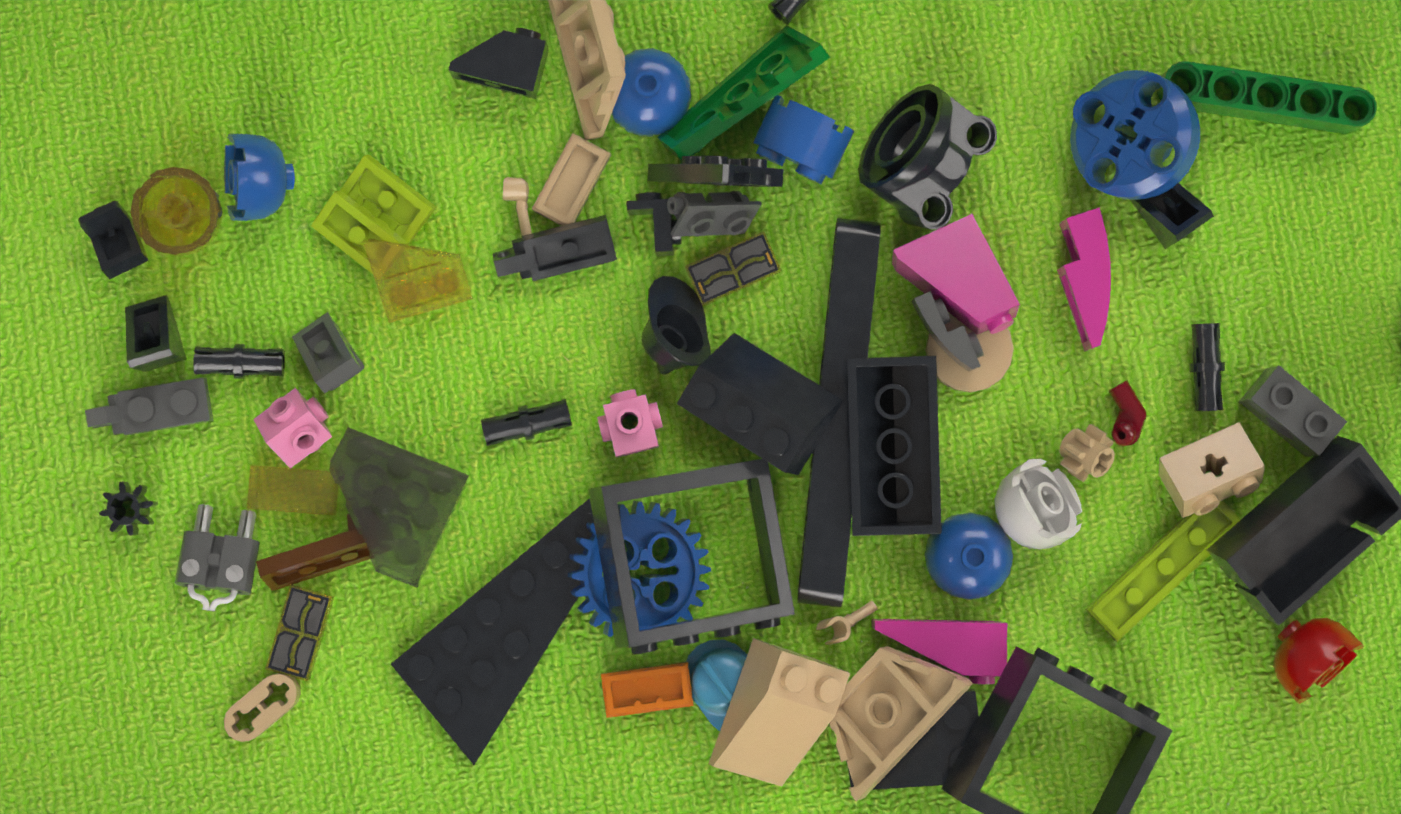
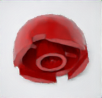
(1313, 655)

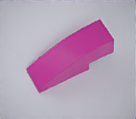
(1088, 276)

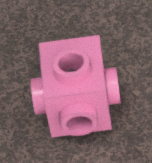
(294, 427)
(635, 440)

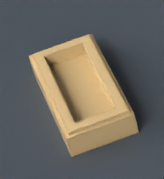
(571, 181)

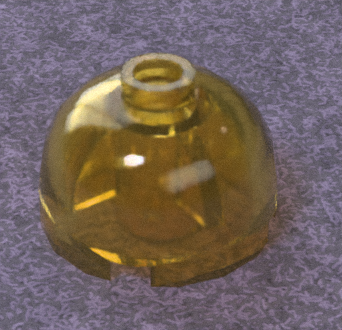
(177, 212)

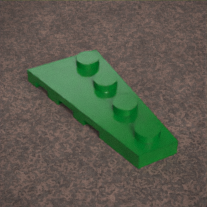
(757, 80)

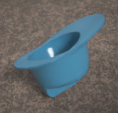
(714, 676)

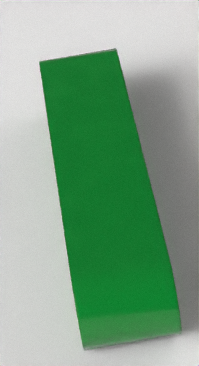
(1286, 95)

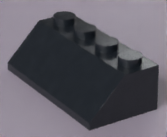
(894, 445)

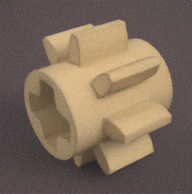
(1087, 452)

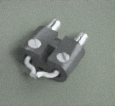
(218, 561)

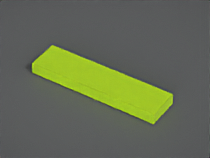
(1160, 570)

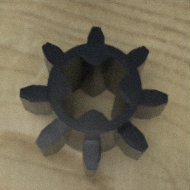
(117, 511)

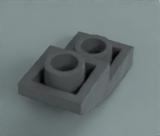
(957, 344)

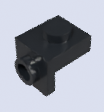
(653, 204)
(113, 239)

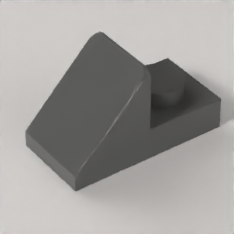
(327, 353)

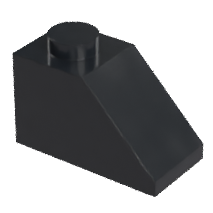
(505, 63)

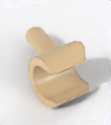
(518, 190)
(843, 625)

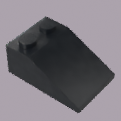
(937, 751)

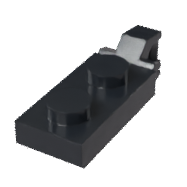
(558, 250)

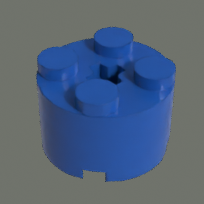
(803, 138)

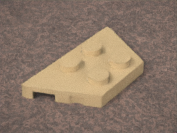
(591, 59)
(889, 711)

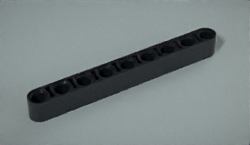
(830, 475)

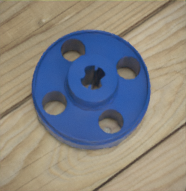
(1134, 135)

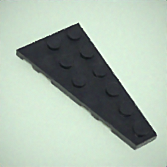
(490, 645)

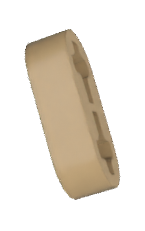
(268, 715)

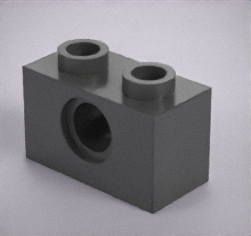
(1292, 411)

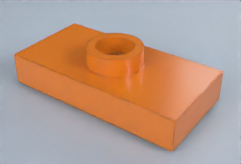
(647, 689)

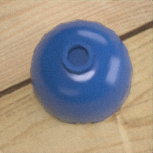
(652, 94)
(255, 176)
(969, 556)

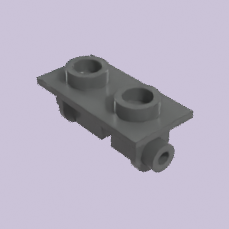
(723, 214)

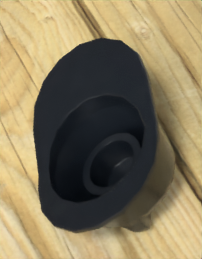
(675, 326)

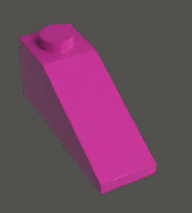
(963, 646)

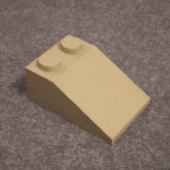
(777, 712)

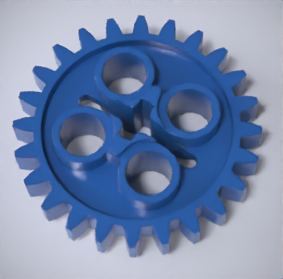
(639, 534)

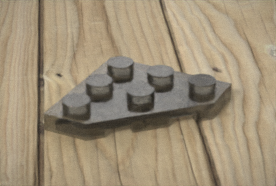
(396, 502)

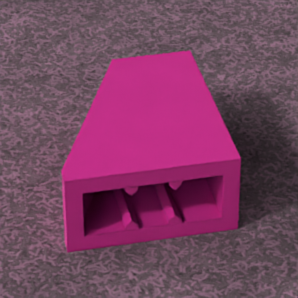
(963, 273)

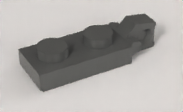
(154, 408)

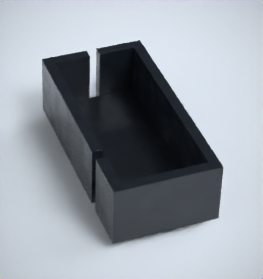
(1305, 531)

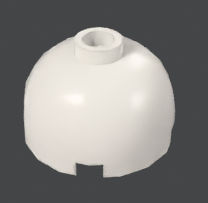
(1037, 506)

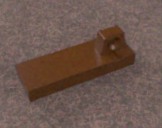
(314, 559)

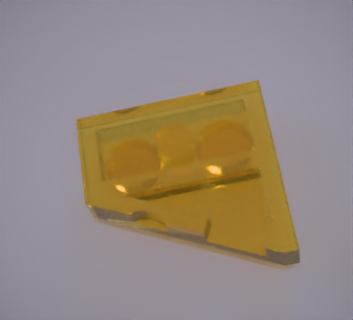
(416, 278)

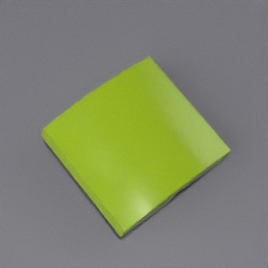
(375, 207)

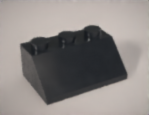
(760, 403)

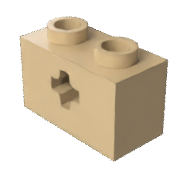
(1224, 453)

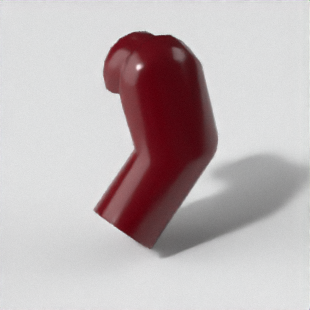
(1130, 415)

